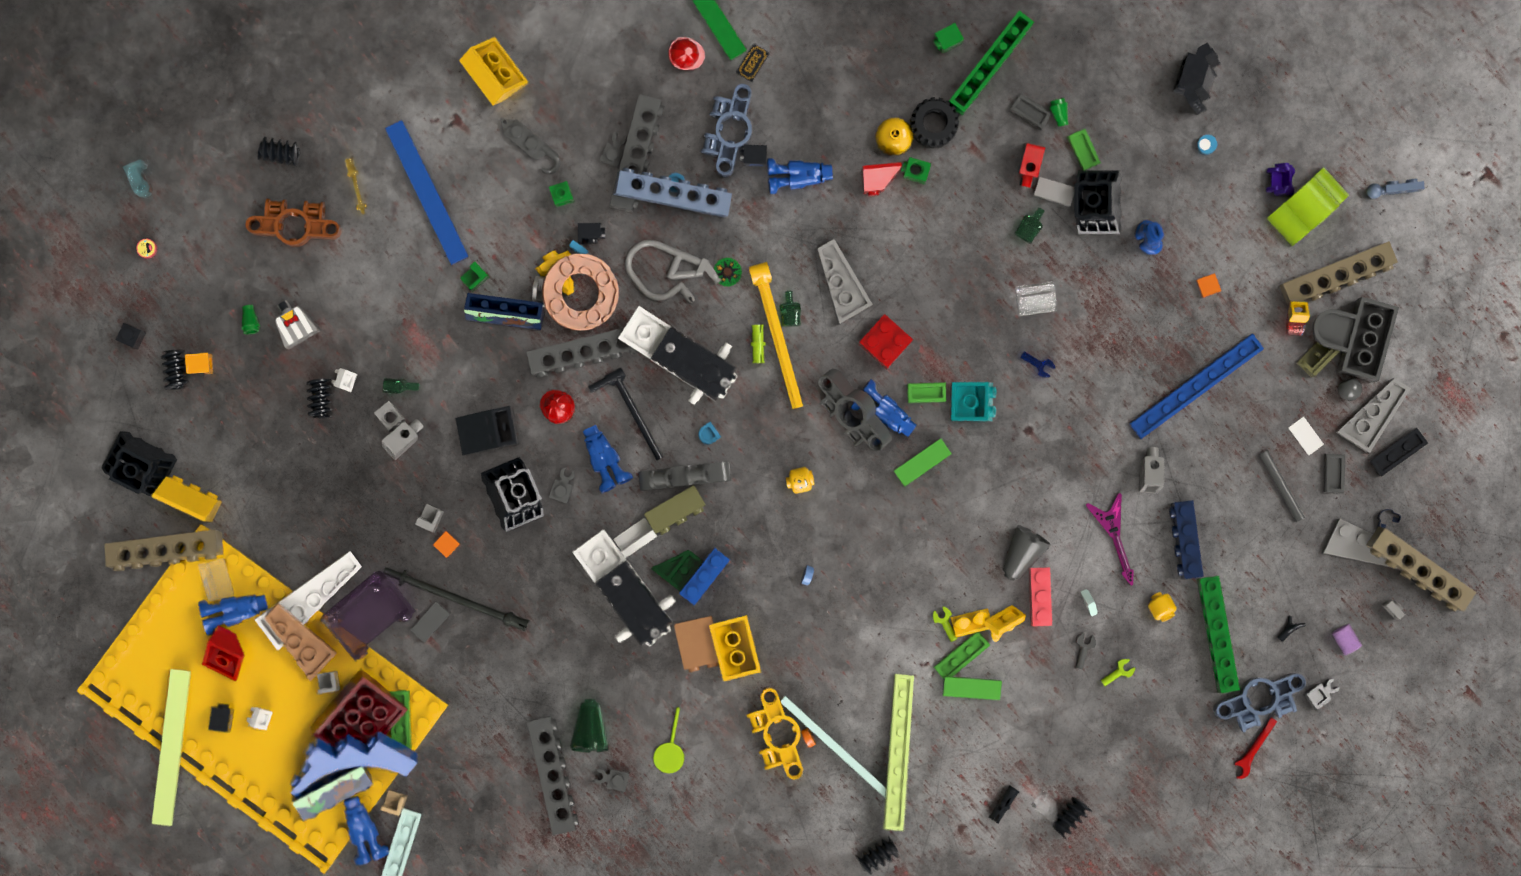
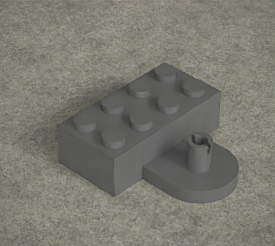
(1359, 336)

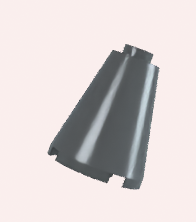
(1023, 552)

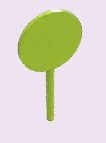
(669, 756)

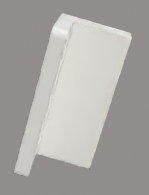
(635, 537)

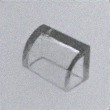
(1036, 298)
(1046, 806)

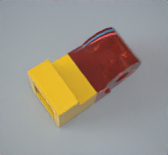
(1297, 320)

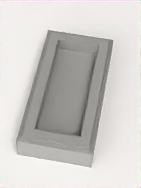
(1054, 191)

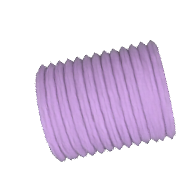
(1346, 639)

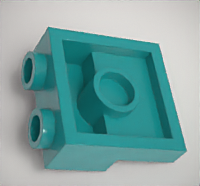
(973, 401)

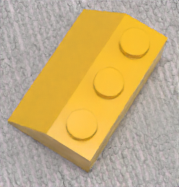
(493, 70)
(188, 498)
(735, 648)

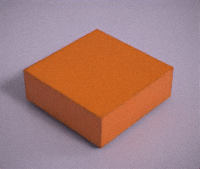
(1208, 285)
(446, 544)

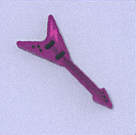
(1111, 523)

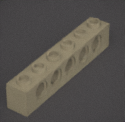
(1382, 252)
(116, 551)
(1461, 594)

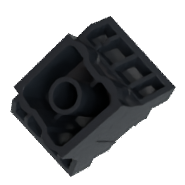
(1197, 76)
(1097, 201)
(137, 464)
(513, 494)

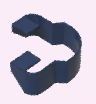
(1394, 518)

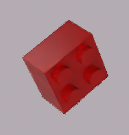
(885, 341)

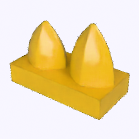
(1004, 621)
(970, 622)

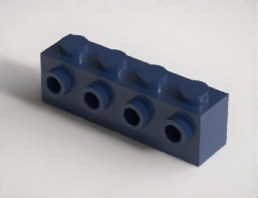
(1187, 540)

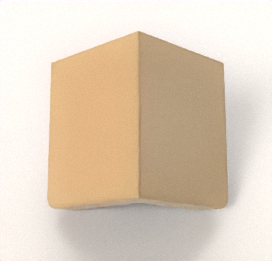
(394, 802)

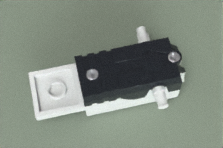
(680, 355)
(625, 590)

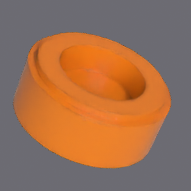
(808, 737)

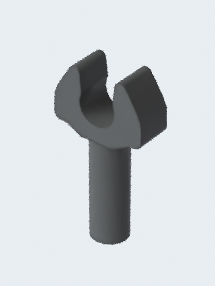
(1083, 649)

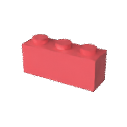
(1040, 597)

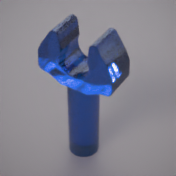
(1039, 364)

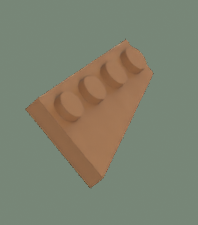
(303, 644)

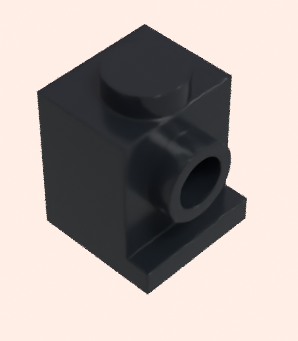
(590, 233)

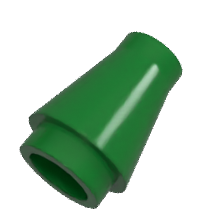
(1060, 111)
(249, 323)

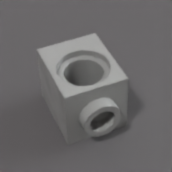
(382, 413)

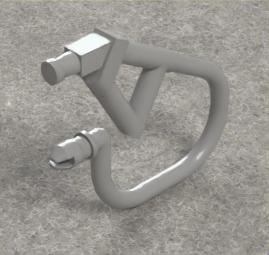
(672, 273)

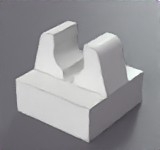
(344, 380)
(260, 718)

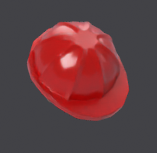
(686, 54)
(557, 406)

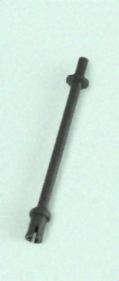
(507, 618)

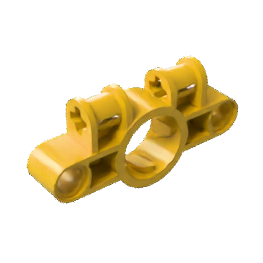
(787, 753)

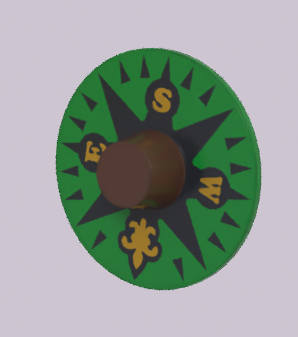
(729, 271)

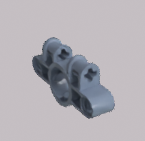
(730, 108)
(1281, 697)

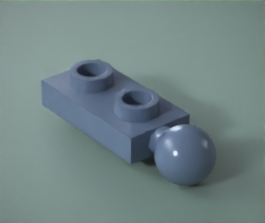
(1393, 187)

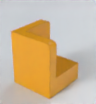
(199, 363)

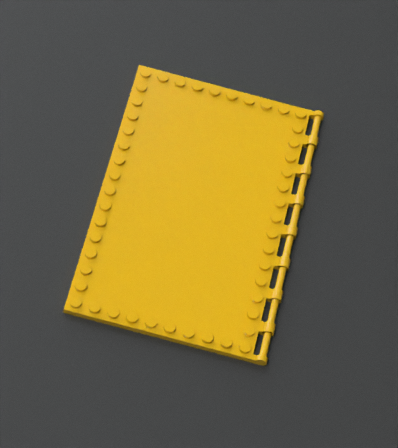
(253, 761)

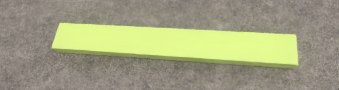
(171, 747)
(898, 752)

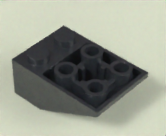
(487, 430)

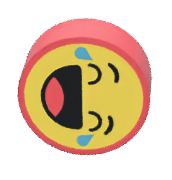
(146, 248)

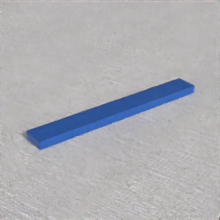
(427, 192)
(1196, 386)

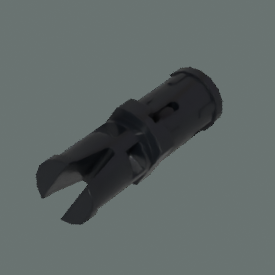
(1004, 804)

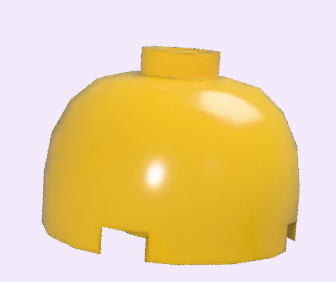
(894, 145)

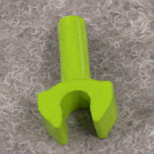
(945, 623)
(1118, 672)

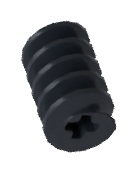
(279, 152)
(174, 370)
(319, 398)
(1070, 816)
(878, 856)

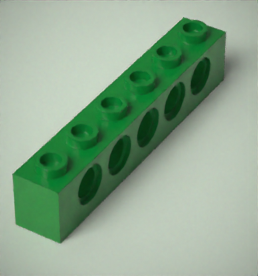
(991, 62)
(1218, 634)

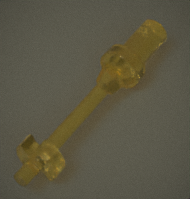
(352, 172)

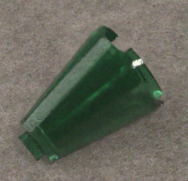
(589, 729)

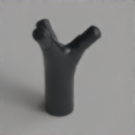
(1290, 628)

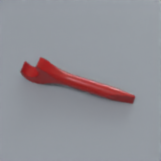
(1246, 760)

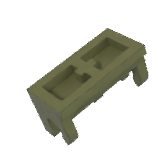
(1316, 359)

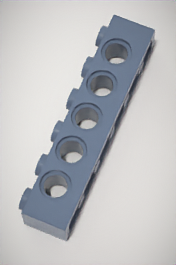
(721, 197)

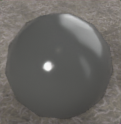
(1350, 389)

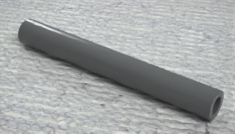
(1282, 486)

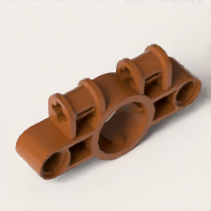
(272, 222)

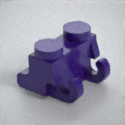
(1281, 179)

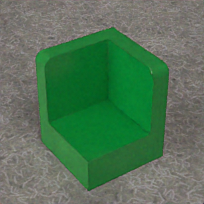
(474, 277)

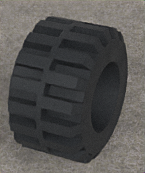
(934, 106)

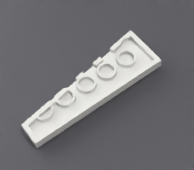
(313, 593)

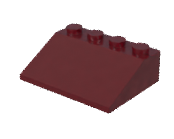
(359, 712)

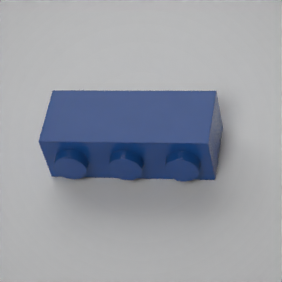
(704, 576)

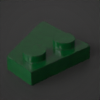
(679, 569)

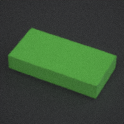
(1083, 149)
(926, 392)

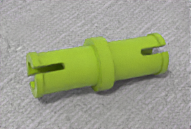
(758, 343)

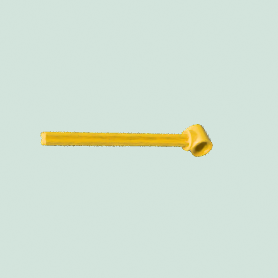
(761, 277)

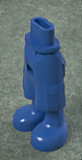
(800, 174)
(1152, 235)
(888, 411)
(601, 457)
(234, 609)
(361, 829)

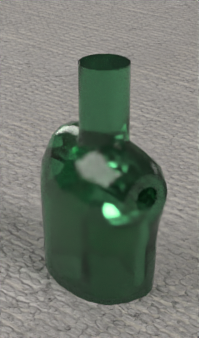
(1030, 226)
(790, 311)
(398, 386)

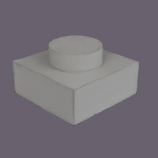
(1394, 609)

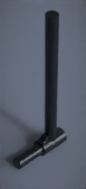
(617, 378)

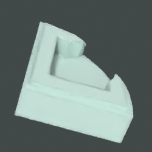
(1089, 602)

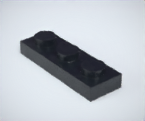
(1398, 452)

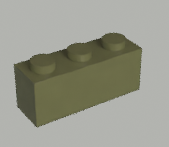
(675, 510)

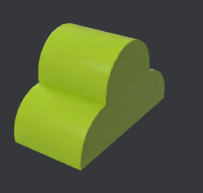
(1308, 206)

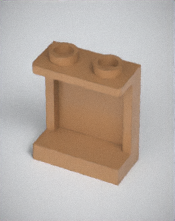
(696, 643)

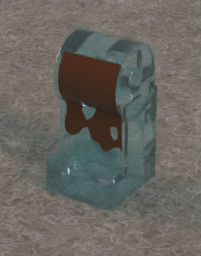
(137, 179)

